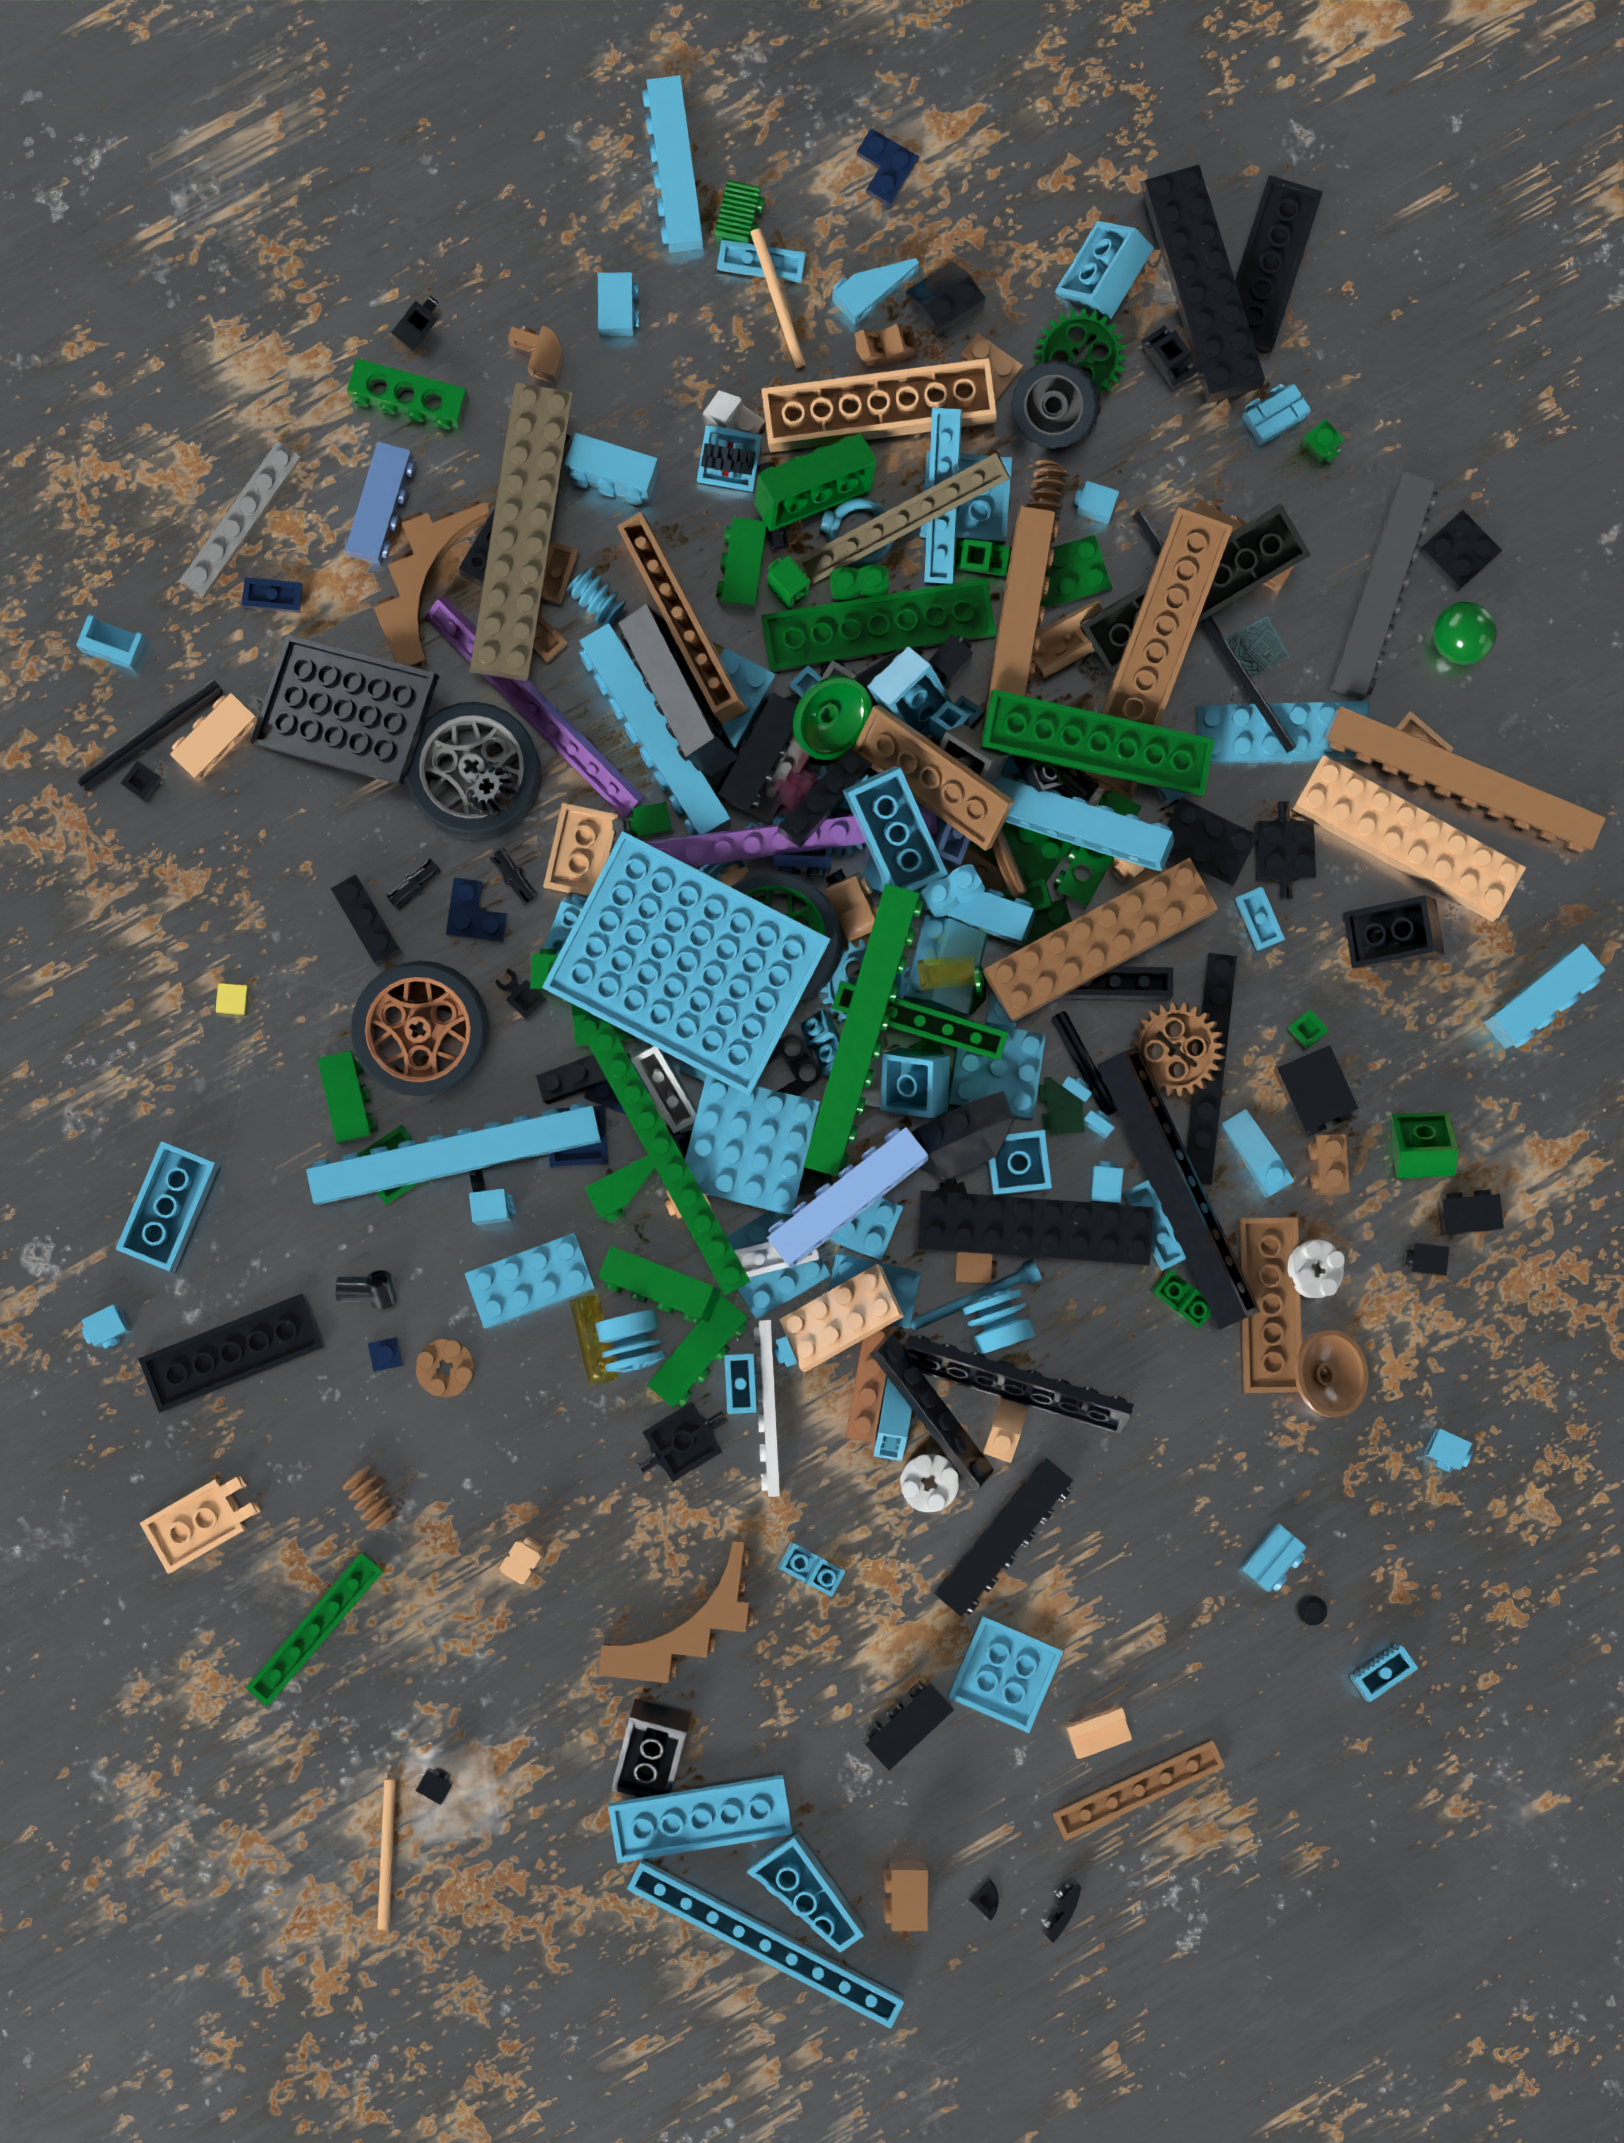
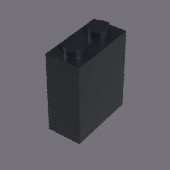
(1316, 1090)

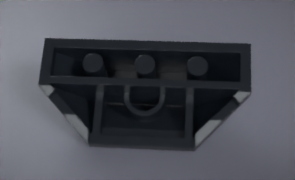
(965, 1136)

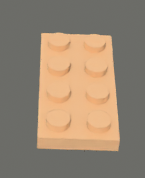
(841, 1317)

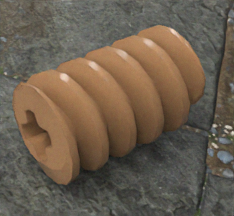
(1047, 486)
(370, 1498)

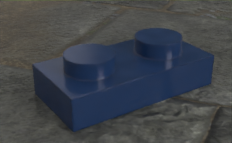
(272, 595)

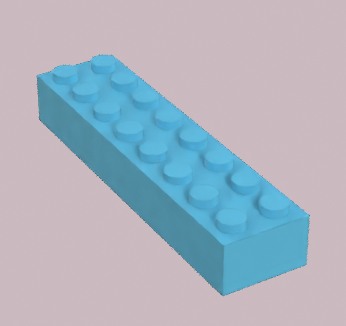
(644, 724)

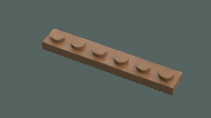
(1138, 1790)

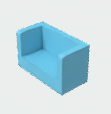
(111, 643)

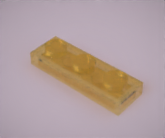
(586, 1313)

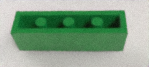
(660, 1284)
(697, 1352)

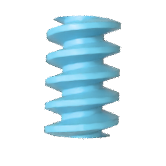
(597, 598)

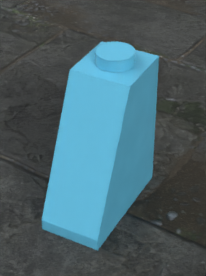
(892, 1425)

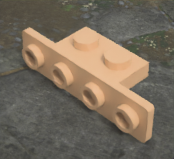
(1064, 641)

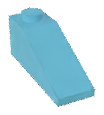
(868, 289)
(1257, 1153)

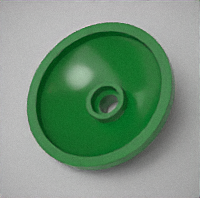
(841, 723)

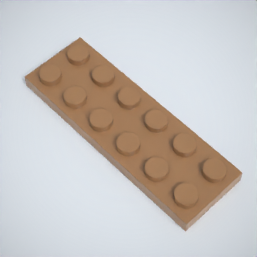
(934, 777)
(1274, 1334)

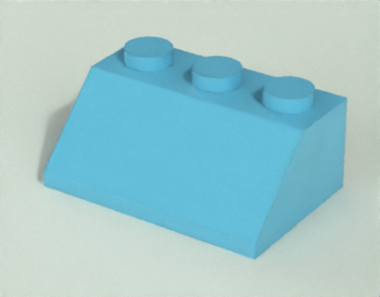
(1105, 268)
(945, 939)

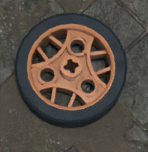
(415, 1078)

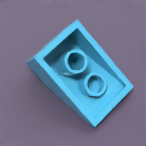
(910, 690)

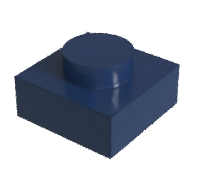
(385, 1354)

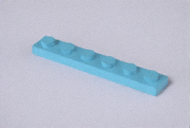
(943, 464)

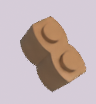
(853, 905)

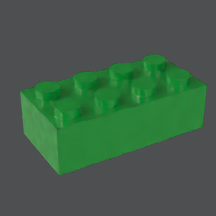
(815, 481)

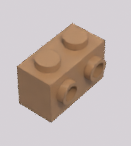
(1330, 1164)

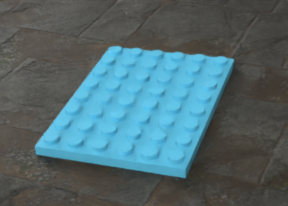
(686, 963)

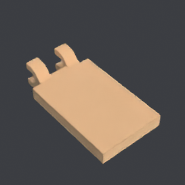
(197, 1523)

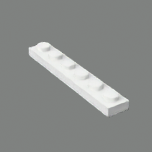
(766, 1395)

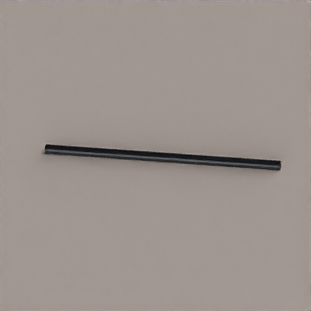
(1226, 651)

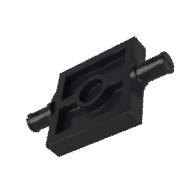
(1285, 850)
(682, 1441)

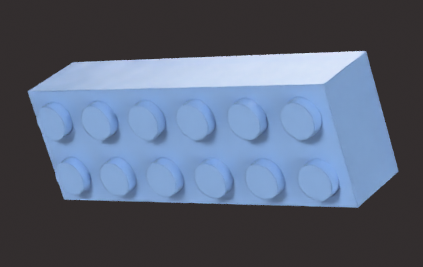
(848, 1197)

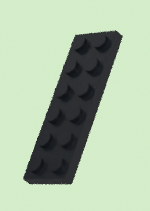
(1275, 255)
(231, 1353)

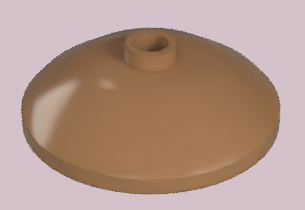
(1341, 1369)

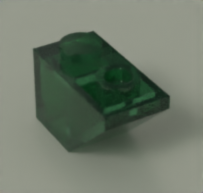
(1063, 1110)

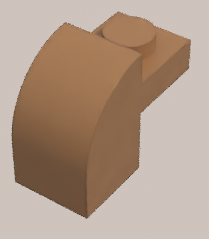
(886, 346)
(545, 348)

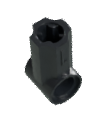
(374, 1288)

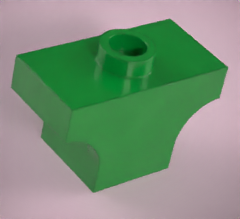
(982, 557)

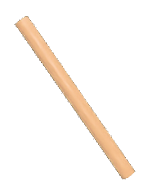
(778, 298)
(386, 1854)

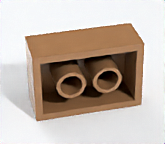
(908, 1895)

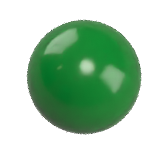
(1465, 633)

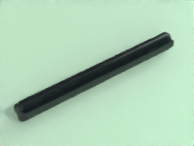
(149, 735)

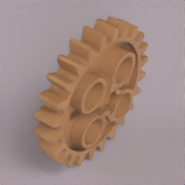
(1193, 1028)

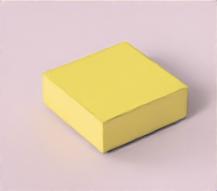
(231, 999)

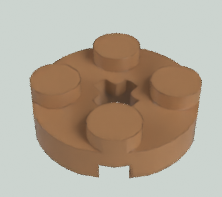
(453, 1353)

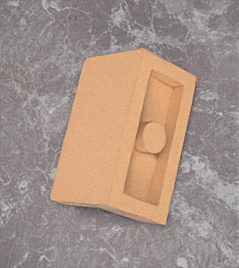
(1099, 1732)

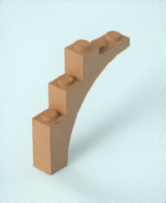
(411, 574)
(653, 1658)

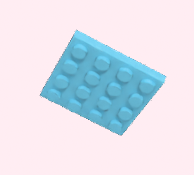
(751, 1145)

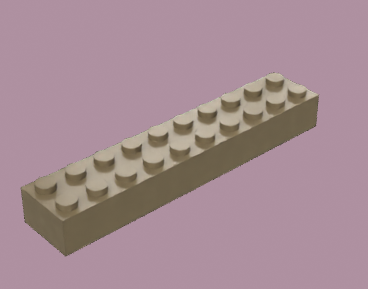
(520, 532)

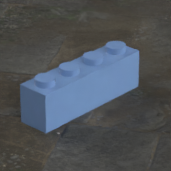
(379, 503)

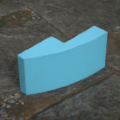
(823, 1038)
(811, 1569)

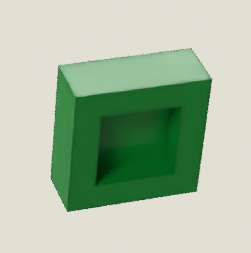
(1308, 1029)

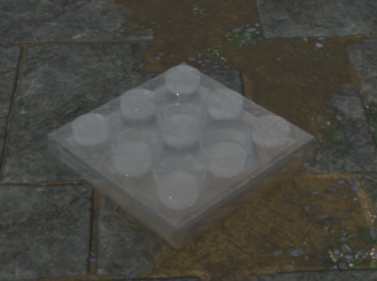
(471, 1804)

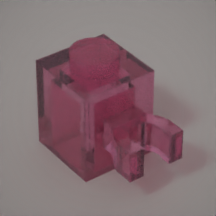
(794, 787)

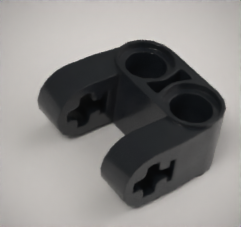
(795, 1064)

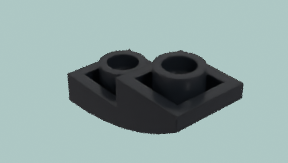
(1039, 774)
(1067, 1901)

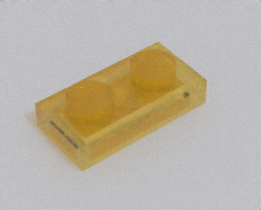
(946, 972)

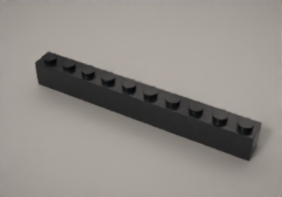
(1178, 1188)

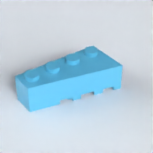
(809, 1892)

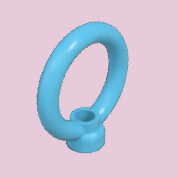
(832, 520)

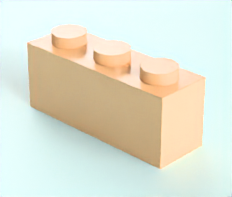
(213, 736)

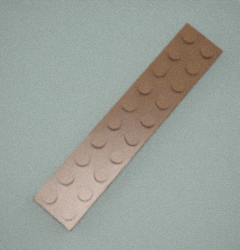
(1165, 625)

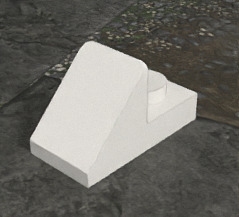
(729, 413)

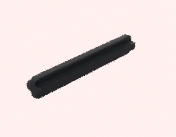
(1084, 1062)

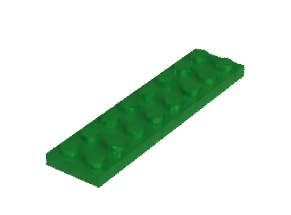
(877, 625)
(1097, 743)

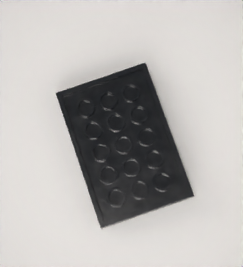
(344, 709)

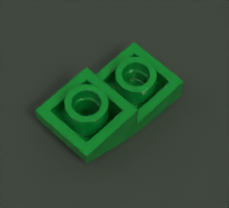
(1182, 1298)

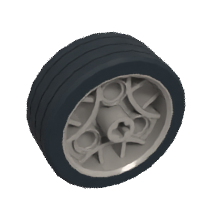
(506, 733)

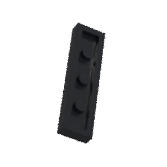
(823, 798)

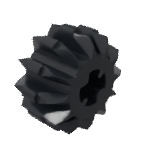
(493, 791)

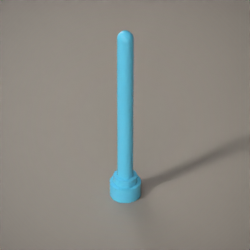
(1026, 1274)

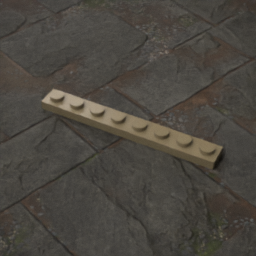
(904, 518)

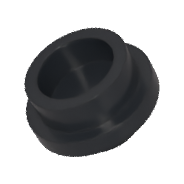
(1312, 1610)

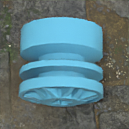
(998, 1321)
(630, 1341)

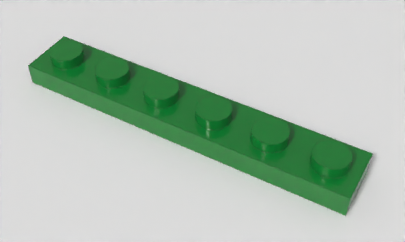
(314, 1629)

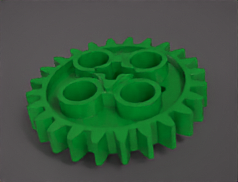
(1058, 342)

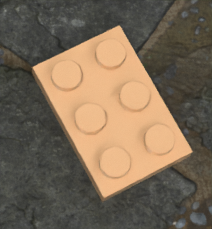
(579, 849)

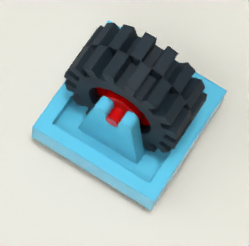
(729, 458)

